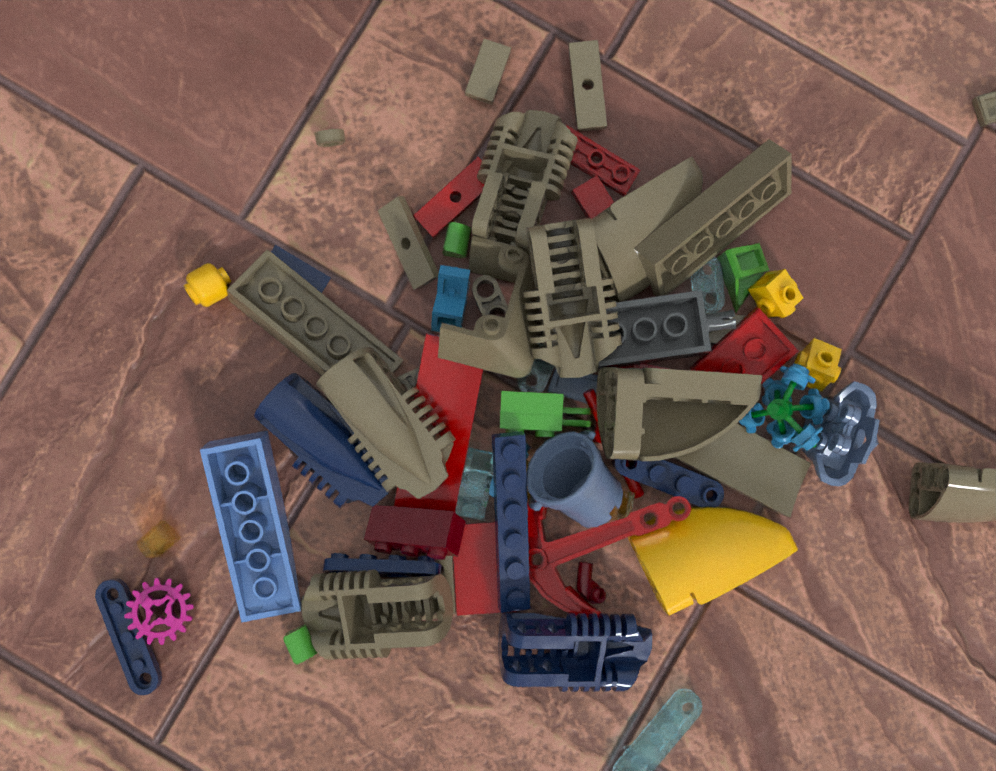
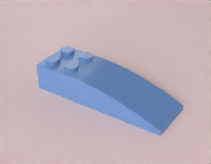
(252, 524)

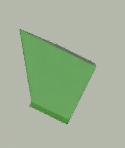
(741, 270)

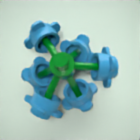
(779, 407)

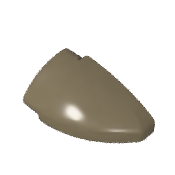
(635, 218)

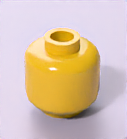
(207, 285)

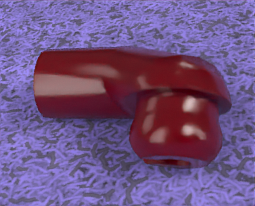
(587, 586)

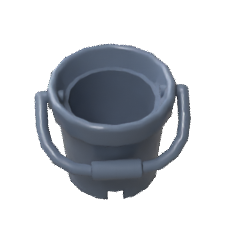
(572, 478)

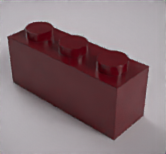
(415, 531)

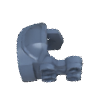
(843, 434)

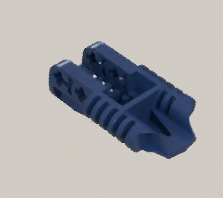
(319, 437)
(580, 651)

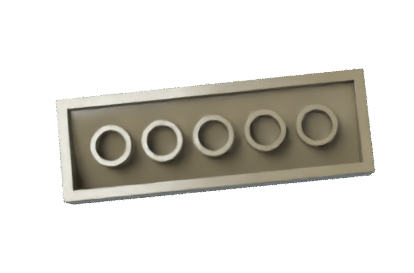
(716, 217)
(301, 316)
(752, 468)

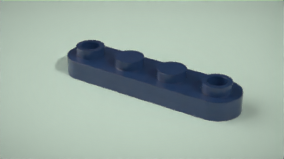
(673, 480)
(394, 567)
(134, 654)

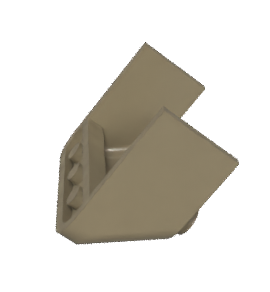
(496, 341)

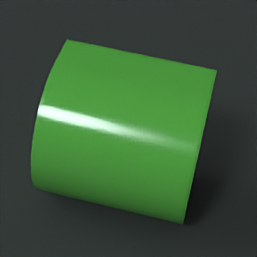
(456, 240)
(299, 644)

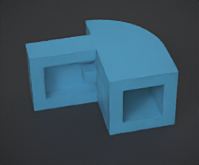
(450, 297)

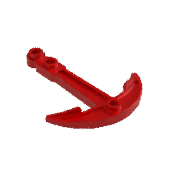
(547, 578)

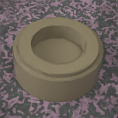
(330, 137)

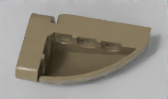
(668, 411)
(952, 493)

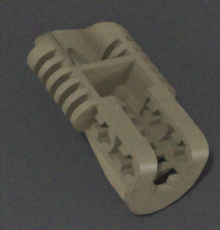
(520, 174)
(570, 298)
(388, 423)
(368, 615)

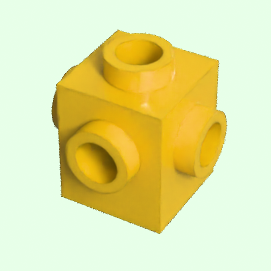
(776, 294)
(822, 363)

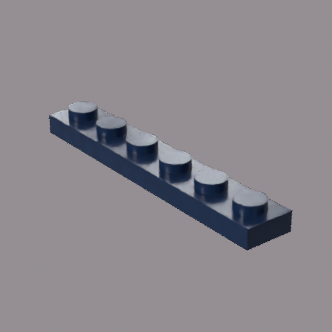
(511, 521)

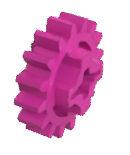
(170, 620)

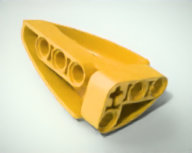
(708, 554)

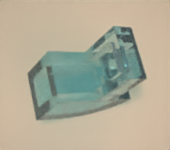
(475, 484)

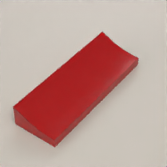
(453, 395)

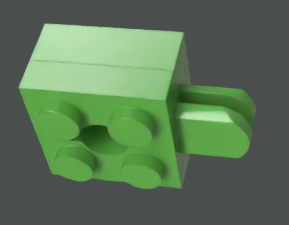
(537, 413)

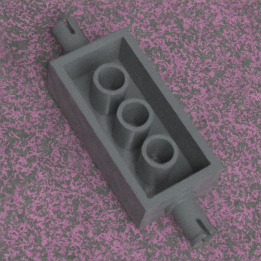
(664, 329)

